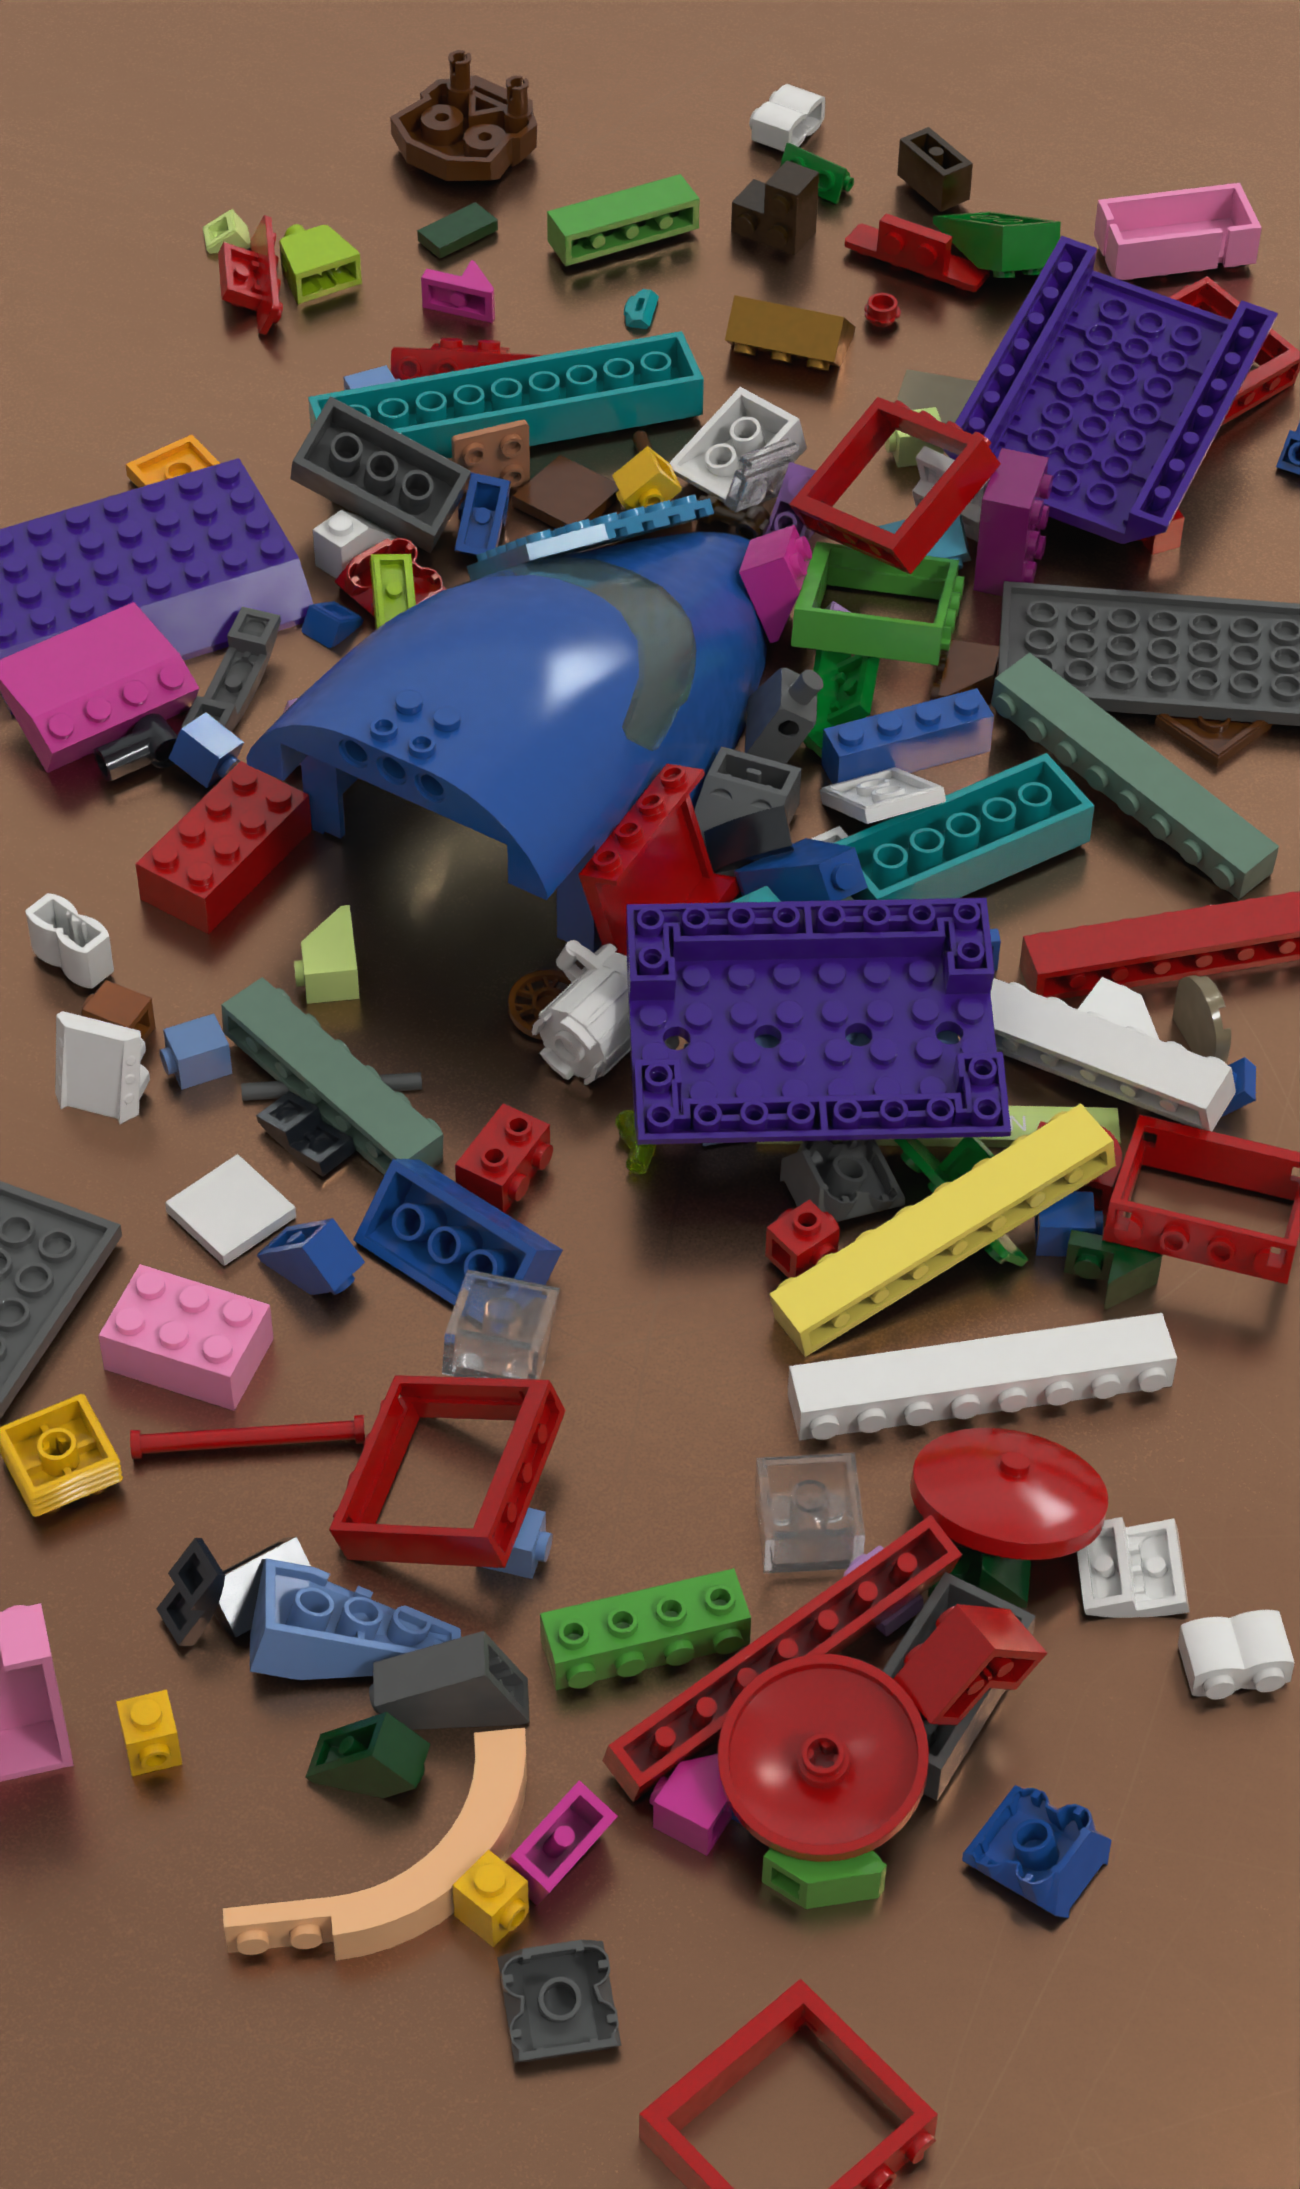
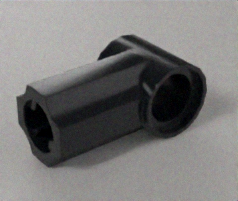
(146, 745)

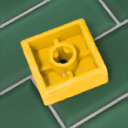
(85, 1458)

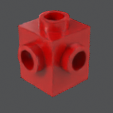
(801, 1238)

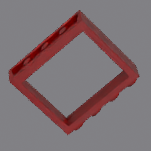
(1276, 360)
(932, 515)
(1196, 1239)
(489, 1544)
(748, 2048)

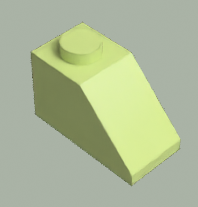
(329, 960)

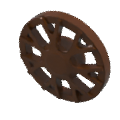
(540, 998)

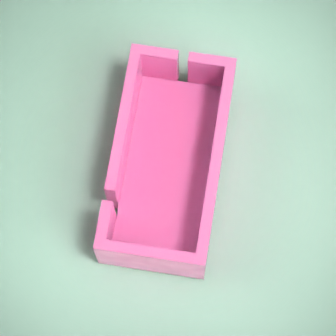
(1177, 231)
(30, 1702)

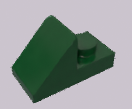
(1124, 1267)
(994, 1574)

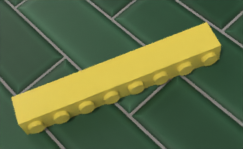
(942, 1229)

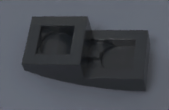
(748, 838)
(304, 1134)
(195, 1593)

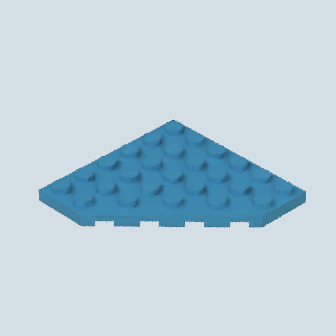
(591, 534)

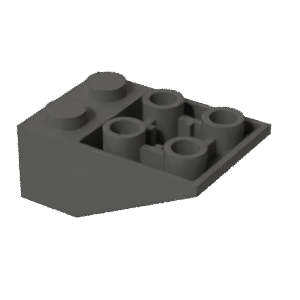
(745, 785)

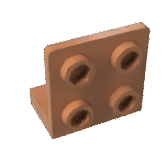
(495, 452)

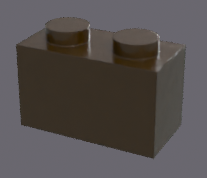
(934, 169)

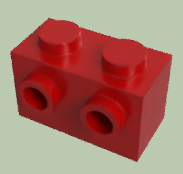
(505, 1157)

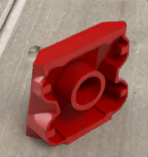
(357, 575)

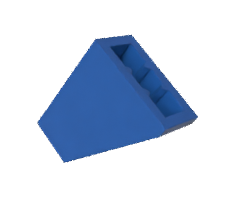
(808, 873)

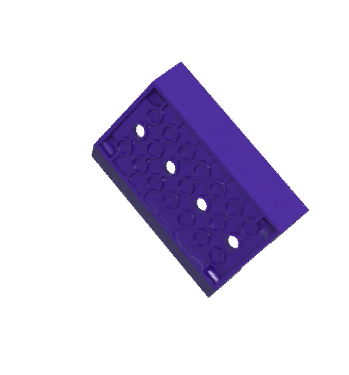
(810, 982)

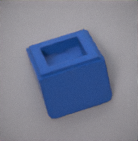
(330, 623)

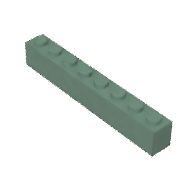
(1134, 776)

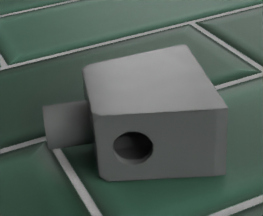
(782, 714)

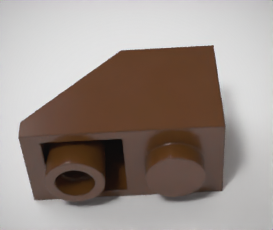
(967, 668)

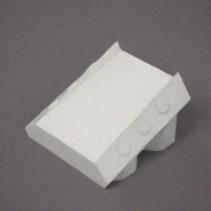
(99, 1066)

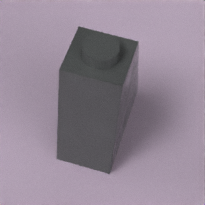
(452, 1686)

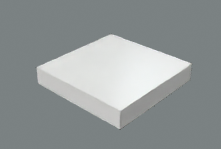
(230, 1209)

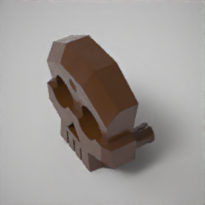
(467, 125)

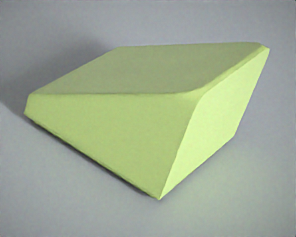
(227, 229)

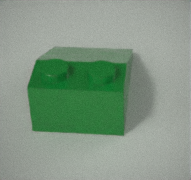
(1002, 240)

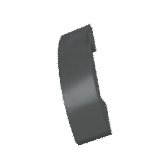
(241, 669)

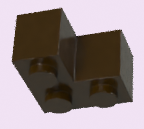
(779, 211)

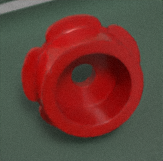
(882, 309)

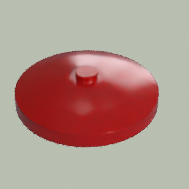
(1009, 1493)
(823, 1757)

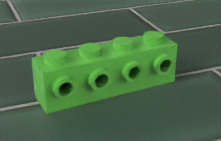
(623, 220)
(645, 1629)

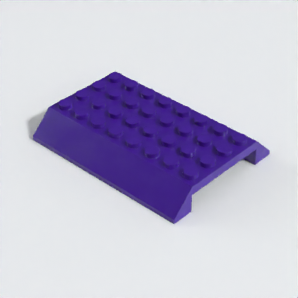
(1113, 392)
(175, 548)

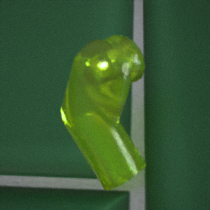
(639, 1155)

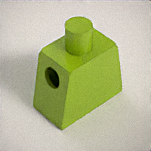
(318, 262)

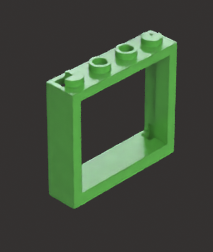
(873, 634)

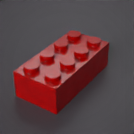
(224, 847)

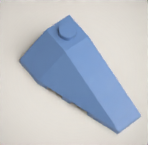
(325, 1631)

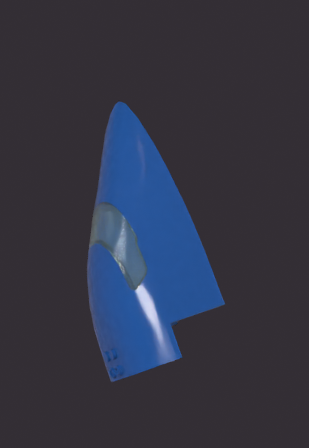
(538, 702)

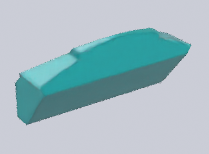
(640, 309)

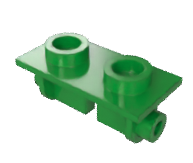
(832, 177)

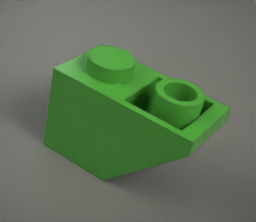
(824, 1883)

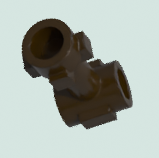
(748, 525)

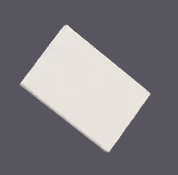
(882, 795)

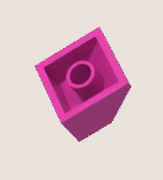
(774, 576)

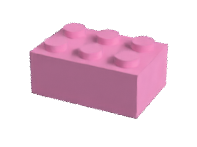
(186, 1337)

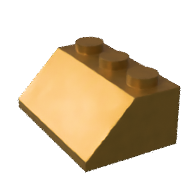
(788, 333)

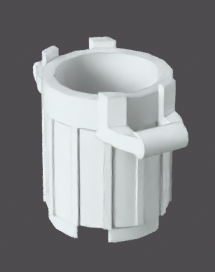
(589, 1021)

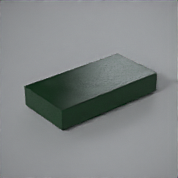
(457, 230)

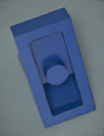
(483, 514)

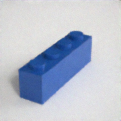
(909, 737)

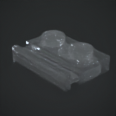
(760, 475)

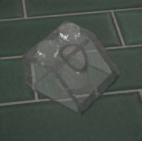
(499, 1328)

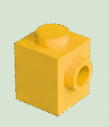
(646, 480)
(149, 1732)
(491, 1898)

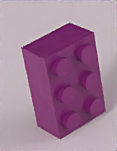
(1012, 521)

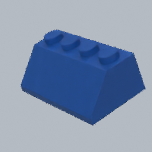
(442, 1229)

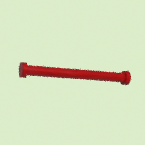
(247, 1436)

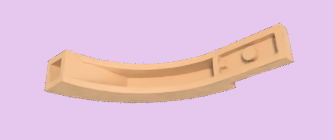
(417, 1897)

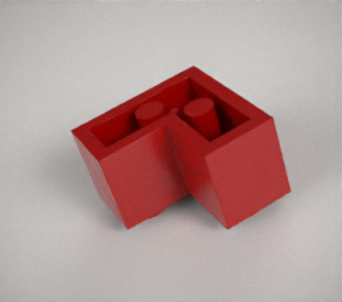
(964, 1658)

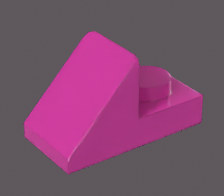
(459, 295)

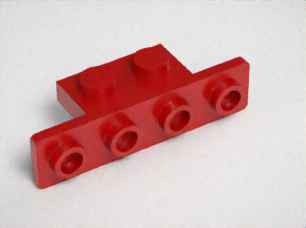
(917, 250)
(251, 276)
(448, 357)

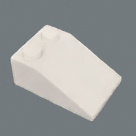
(734, 430)

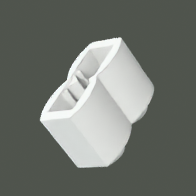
(787, 117)
(70, 940)
(1236, 1653)

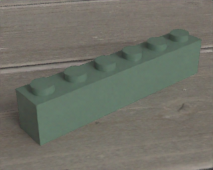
(329, 1076)

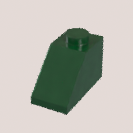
(370, 1757)

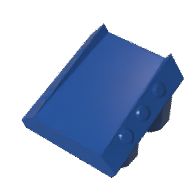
(1039, 1849)

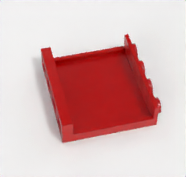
(653, 858)

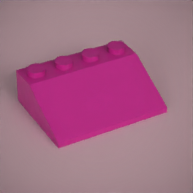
(94, 685)

